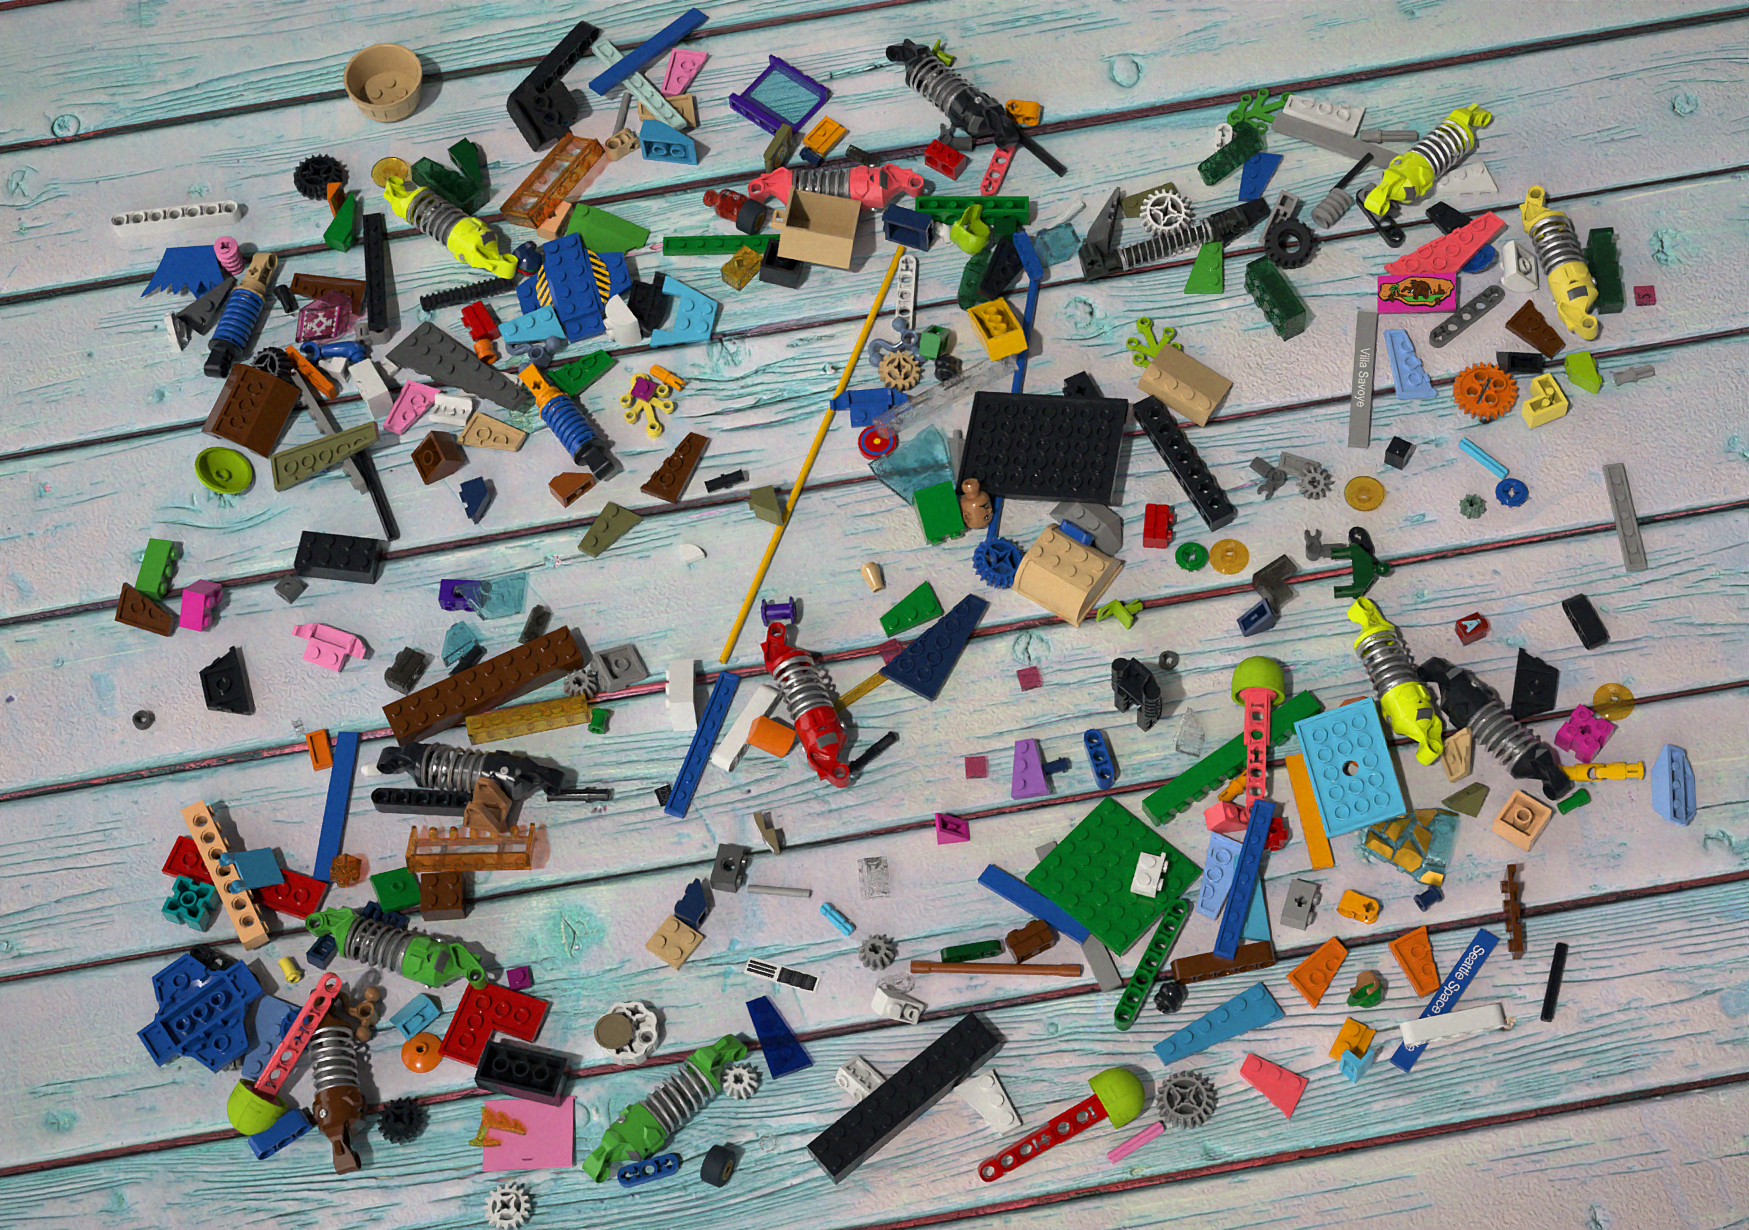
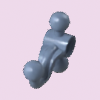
(899, 324)
(537, 353)

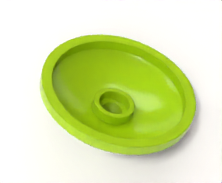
(223, 470)

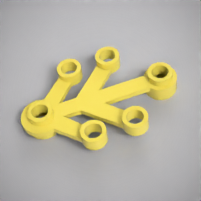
(652, 433)

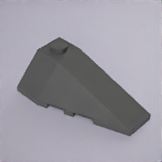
(1103, 227)

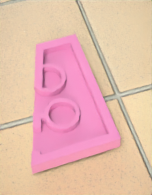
(681, 70)
(409, 406)

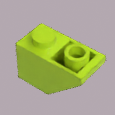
(1582, 371)

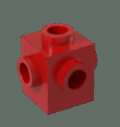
(1276, 836)

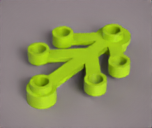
(1153, 348)

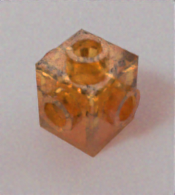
(345, 870)

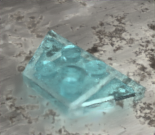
(495, 596)

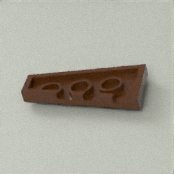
(316, 286)
(676, 470)

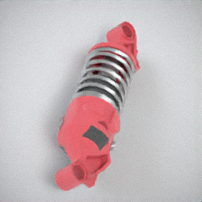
(870, 184)

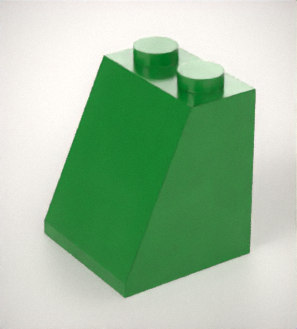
(938, 513)

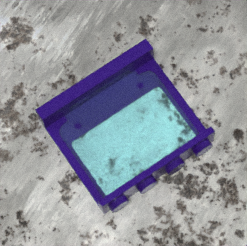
(780, 97)

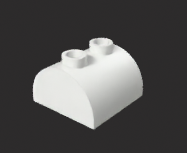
(1518, 268)
(621, 323)

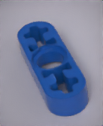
(1027, 255)
(634, 1180)

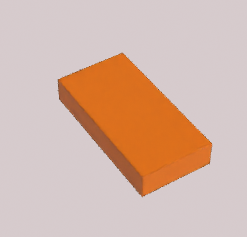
(319, 750)

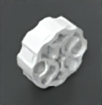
(643, 1026)

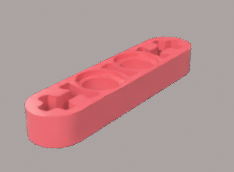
(999, 168)

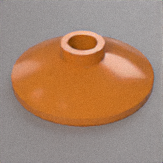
(423, 1061)

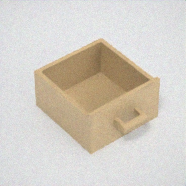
(817, 228)

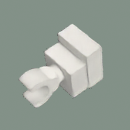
(337, 368)

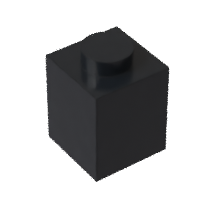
(1398, 453)

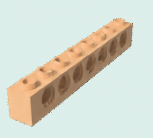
(194, 817)

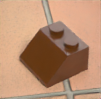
(436, 457)

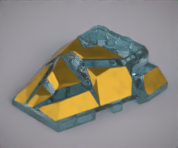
(1415, 843)

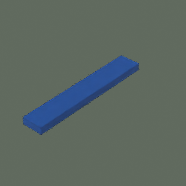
(1033, 903)

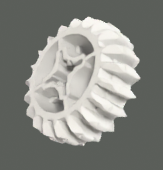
(1172, 215)

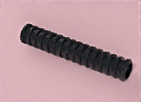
(465, 293)

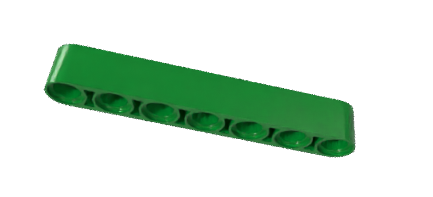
(1147, 973)

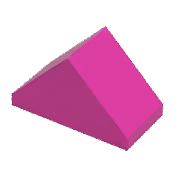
(951, 829)

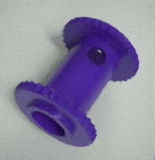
(778, 611)

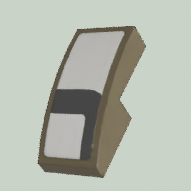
(768, 835)

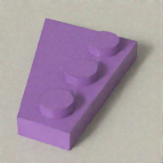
(1028, 773)

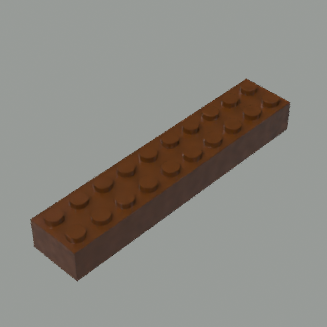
(484, 686)

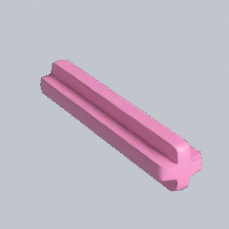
(1135, 1142)

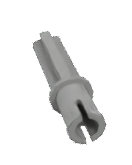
(1388, 135)

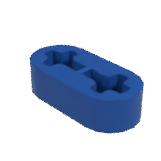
(1076, 532)

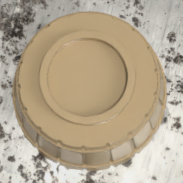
(384, 81)

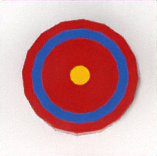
(873, 446)

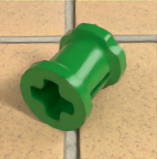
(598, 721)

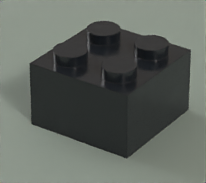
(778, 269)

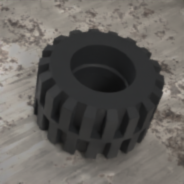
(1292, 228)

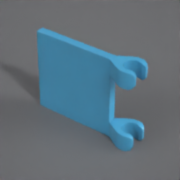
(255, 867)

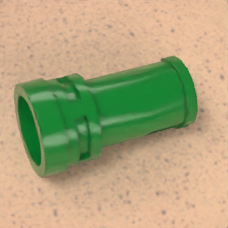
(1577, 799)

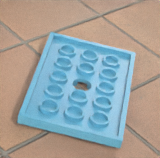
(1345, 736)

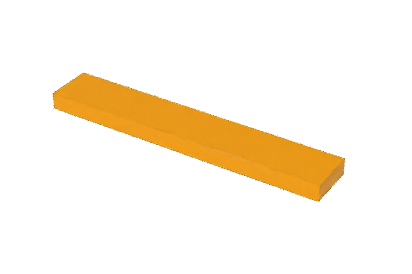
(1309, 814)

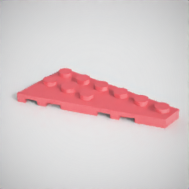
(1451, 251)

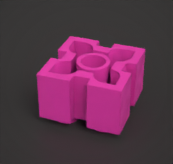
(1584, 734)

